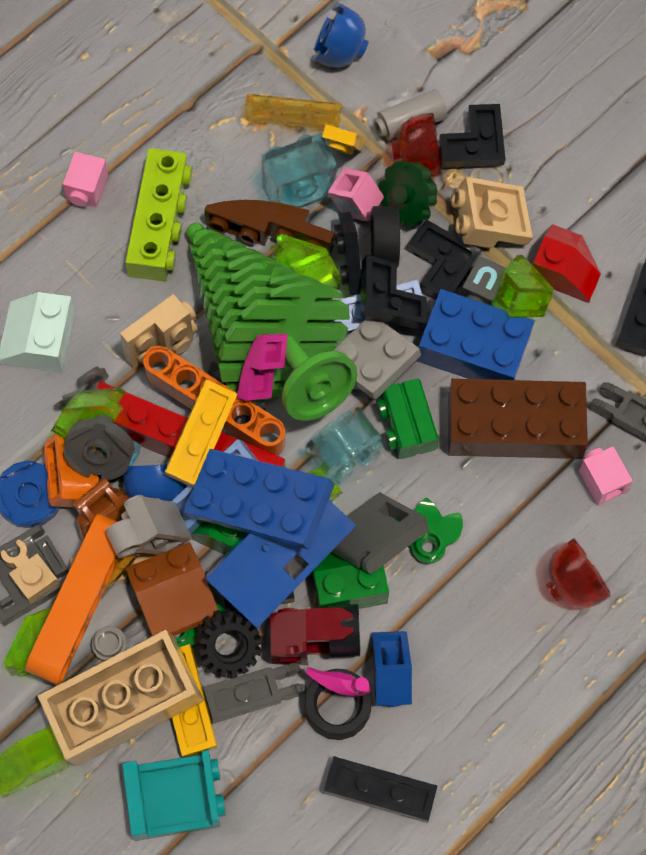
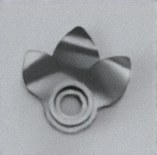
(87, 381)

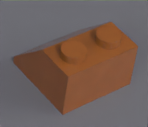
(172, 590)

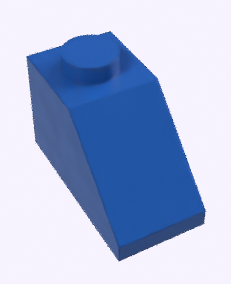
(392, 668)

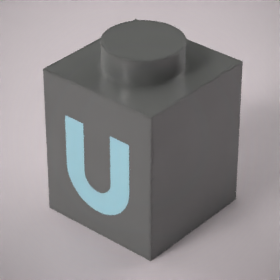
(483, 281)

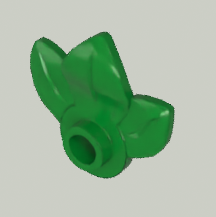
(441, 533)

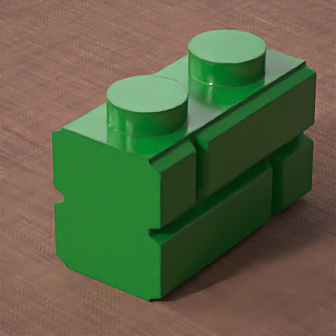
(408, 419)

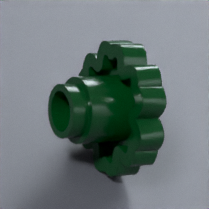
(409, 189)

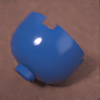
(341, 38)
(151, 482)

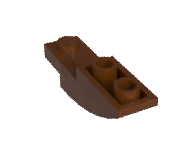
(258, 219)

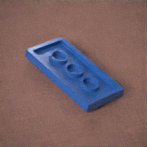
(259, 498)

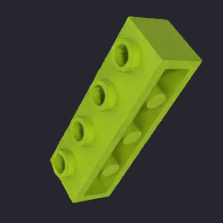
(158, 214)

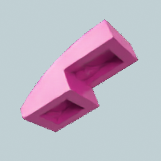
(264, 356)

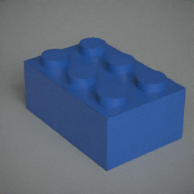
(474, 339)

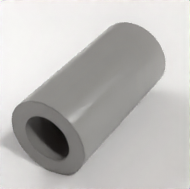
(391, 118)

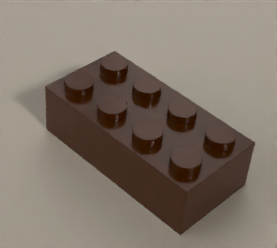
(517, 418)

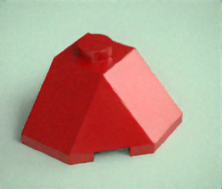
(567, 263)

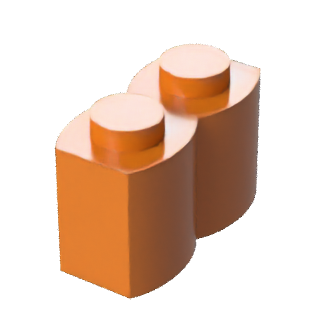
(63, 482)

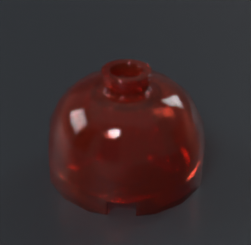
(419, 143)
(575, 577)

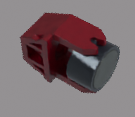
(314, 632)

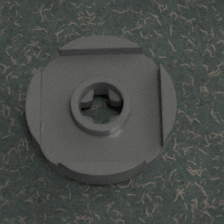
(104, 434)

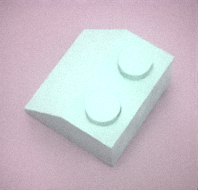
(38, 332)

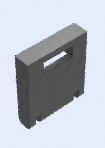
(377, 535)
(17, 604)

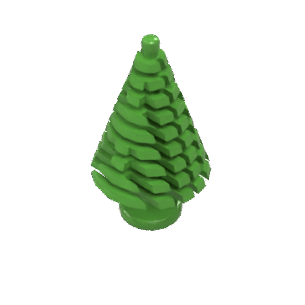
(260, 296)

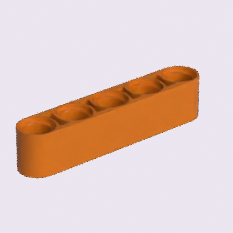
(180, 370)
(74, 604)

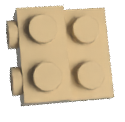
(491, 213)
(165, 325)

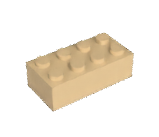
(120, 698)

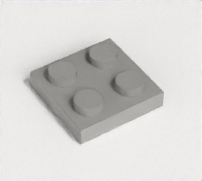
(378, 355)

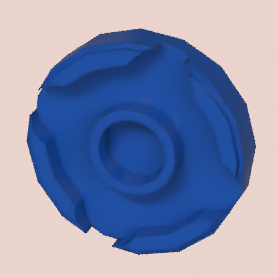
(25, 495)

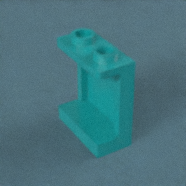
(173, 796)

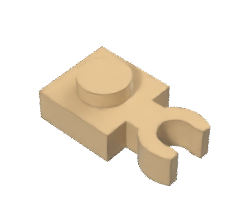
(31, 574)

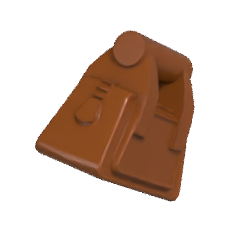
(109, 505)

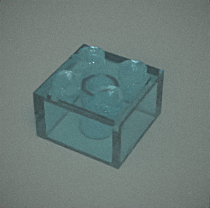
(299, 171)

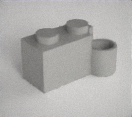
(148, 527)

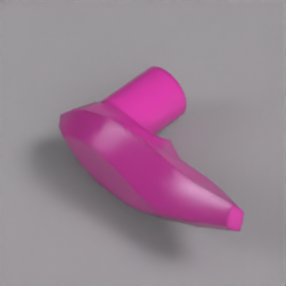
(340, 682)

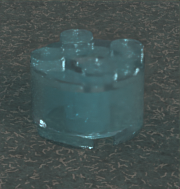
(345, 444)

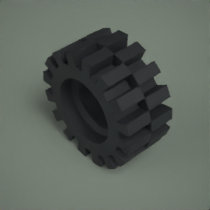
(213, 629)

